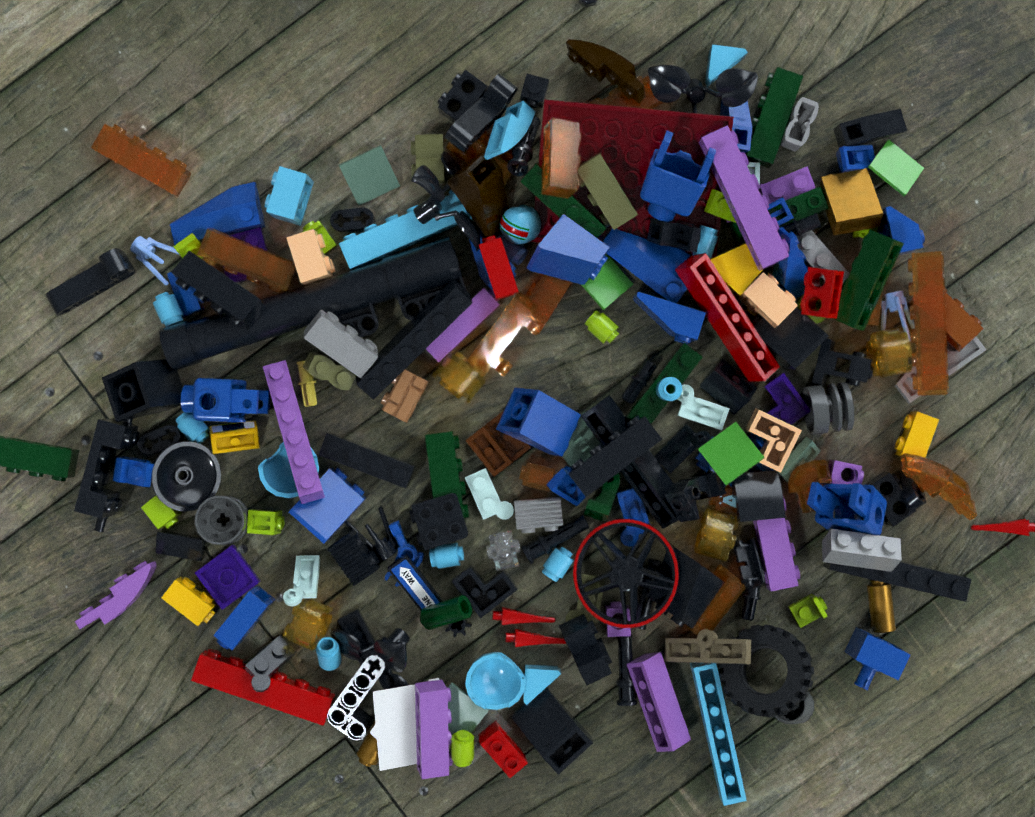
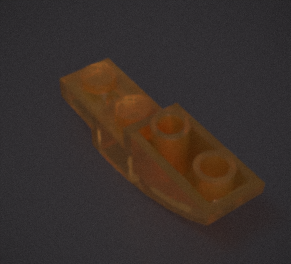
(940, 480)

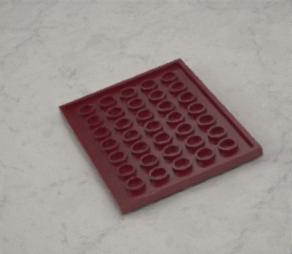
(627, 143)

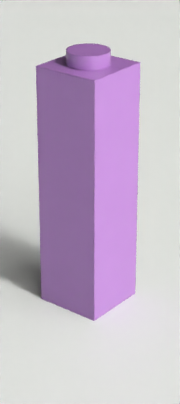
(482, 307)

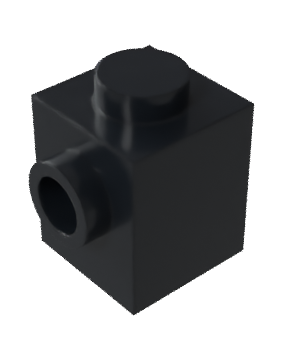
(534, 90)

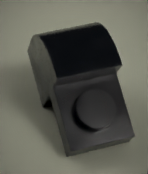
(674, 233)

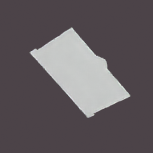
(395, 726)

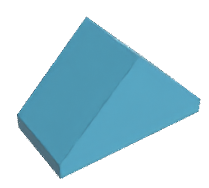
(721, 59)
(537, 679)

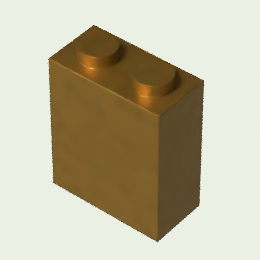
(851, 201)

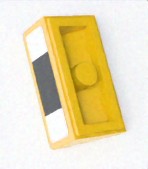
(234, 437)

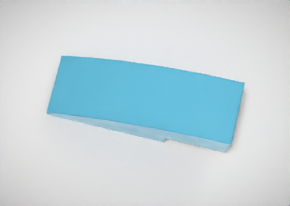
(509, 129)

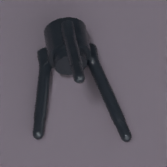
(383, 547)

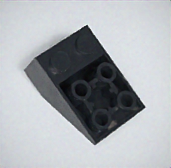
(552, 730)

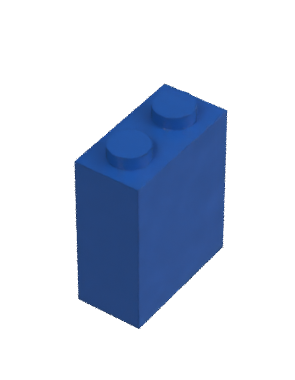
(244, 618)

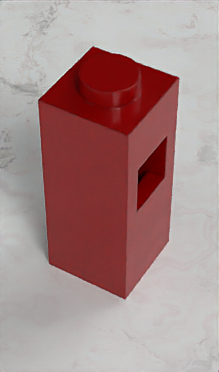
(498, 267)

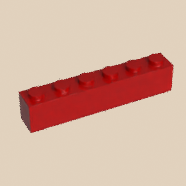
(727, 317)
(283, 694)

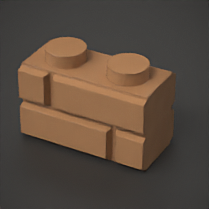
(404, 395)

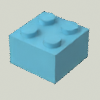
(289, 195)

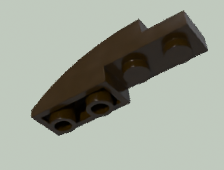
(603, 63)

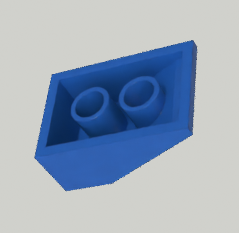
(675, 319)

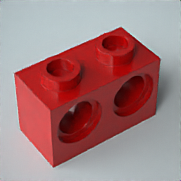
(828, 293)
(502, 749)

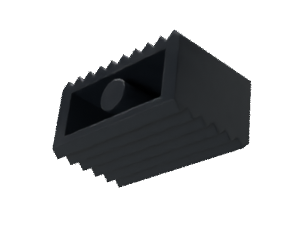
(354, 557)

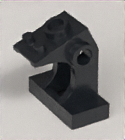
(859, 369)
(683, 494)

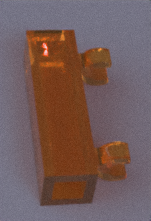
(501, 334)

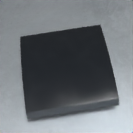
(758, 496)

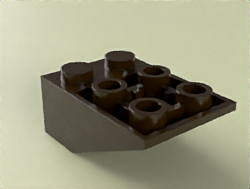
(481, 192)

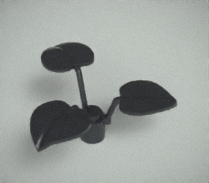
(670, 81)
(431, 207)
(390, 650)

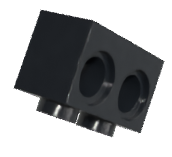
(456, 94)
(892, 495)

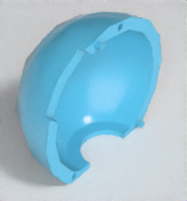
(277, 474)
(495, 681)

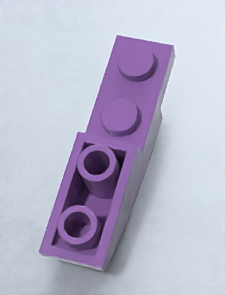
(787, 186)
(125, 594)

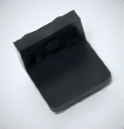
(438, 521)

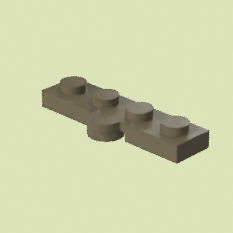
(708, 649)

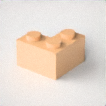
(309, 257)
(768, 299)
(779, 438)

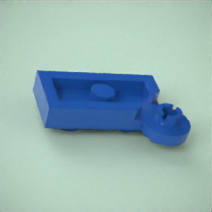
(631, 508)

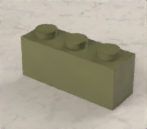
(605, 192)

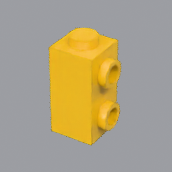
(916, 435)
(189, 601)

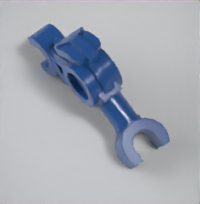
(404, 547)

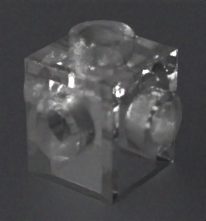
(503, 550)

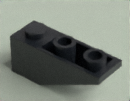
(870, 128)

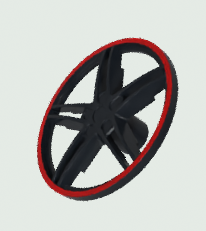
(626, 573)

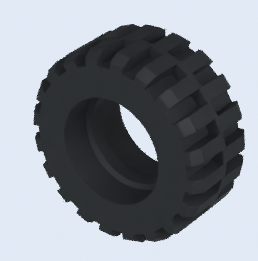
(796, 683)

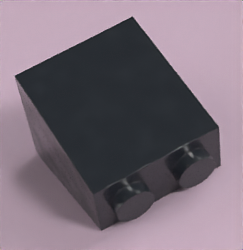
(792, 339)
(143, 389)
(694, 593)

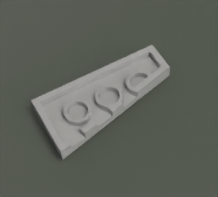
(955, 361)

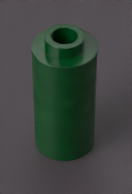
(446, 612)

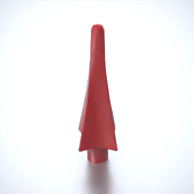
(1019, 527)
(510, 616)
(524, 638)

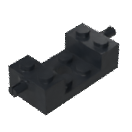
(92, 496)

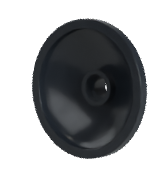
(200, 479)

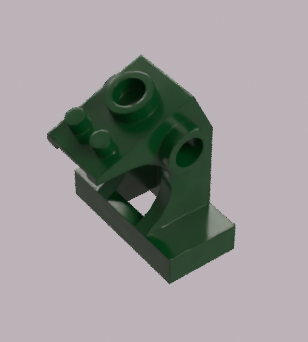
(601, 506)

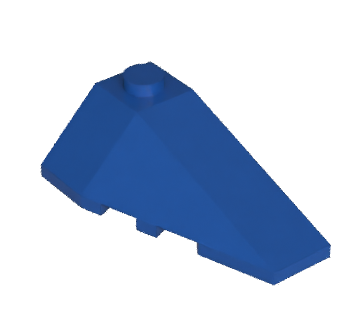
(229, 212)
(649, 262)

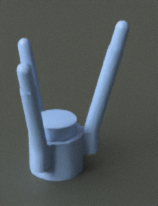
(144, 250)
(896, 302)

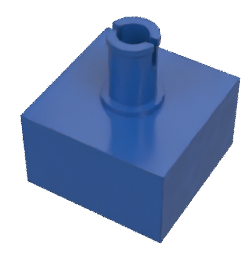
(875, 656)

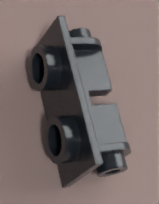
(752, 573)

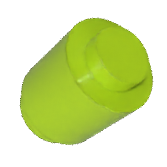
(602, 327)
(462, 748)

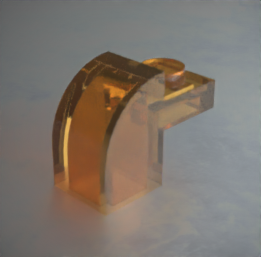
(803, 476)

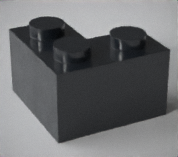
(481, 594)
(587, 651)

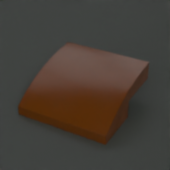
(496, 448)

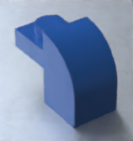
(133, 471)

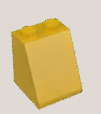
(737, 269)

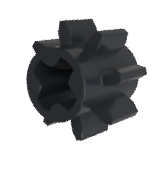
(456, 629)

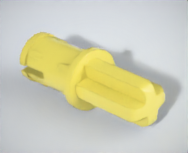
(307, 386)

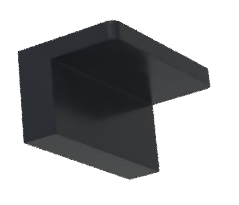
(728, 386)

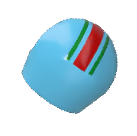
(520, 224)

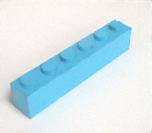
(396, 234)
(718, 733)

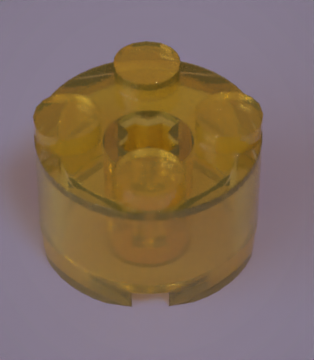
(890, 352)
(460, 377)
(716, 535)
(308, 624)

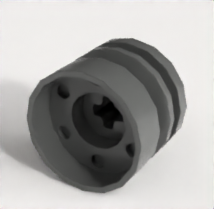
(828, 408)
(209, 515)

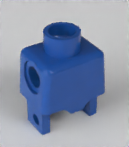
(674, 181)
(230, 397)
(850, 505)

